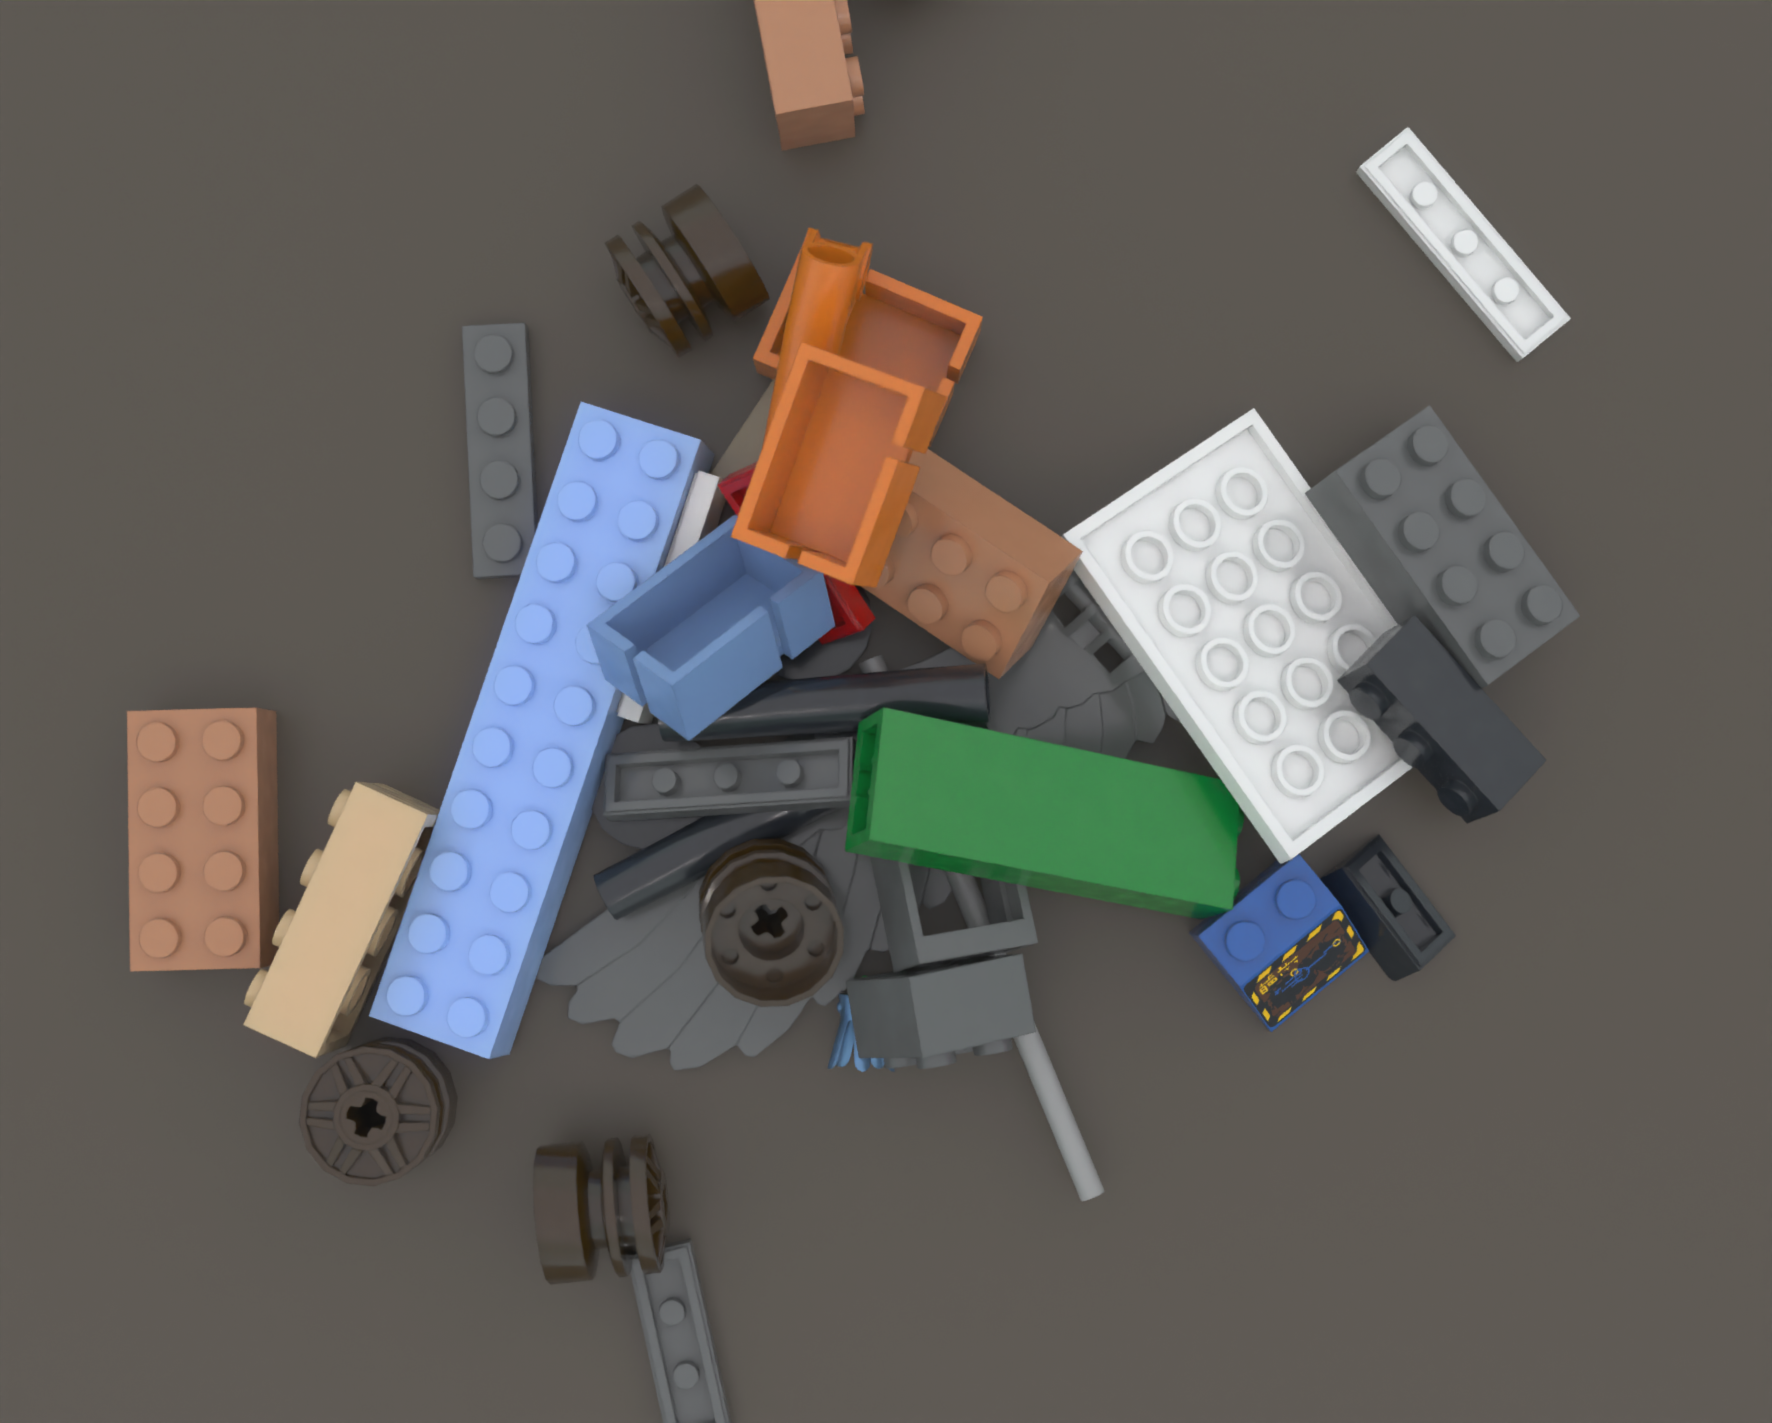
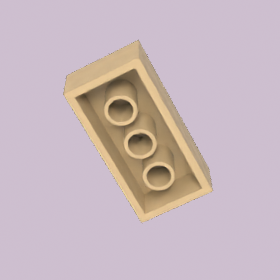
(344, 920)

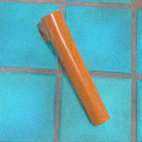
(822, 298)

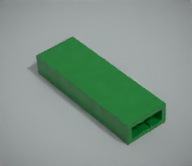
(1042, 815)

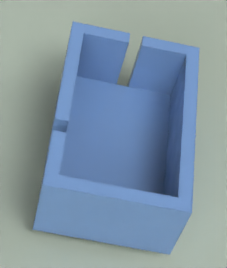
(709, 629)

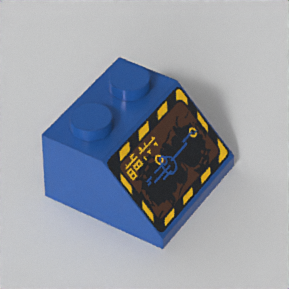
(1281, 940)

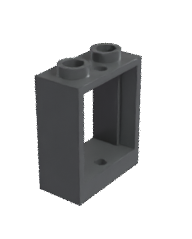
(1006, 907)

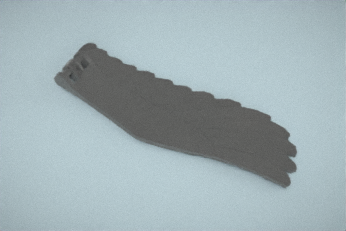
(653, 962)

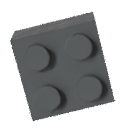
(941, 1011)

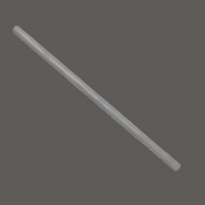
(1030, 1045)

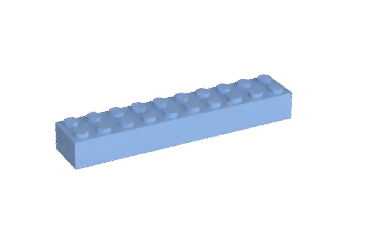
(535, 741)

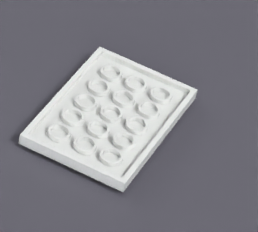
(1246, 627)

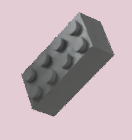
(1442, 548)

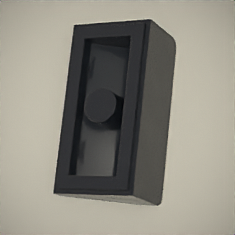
(1388, 909)

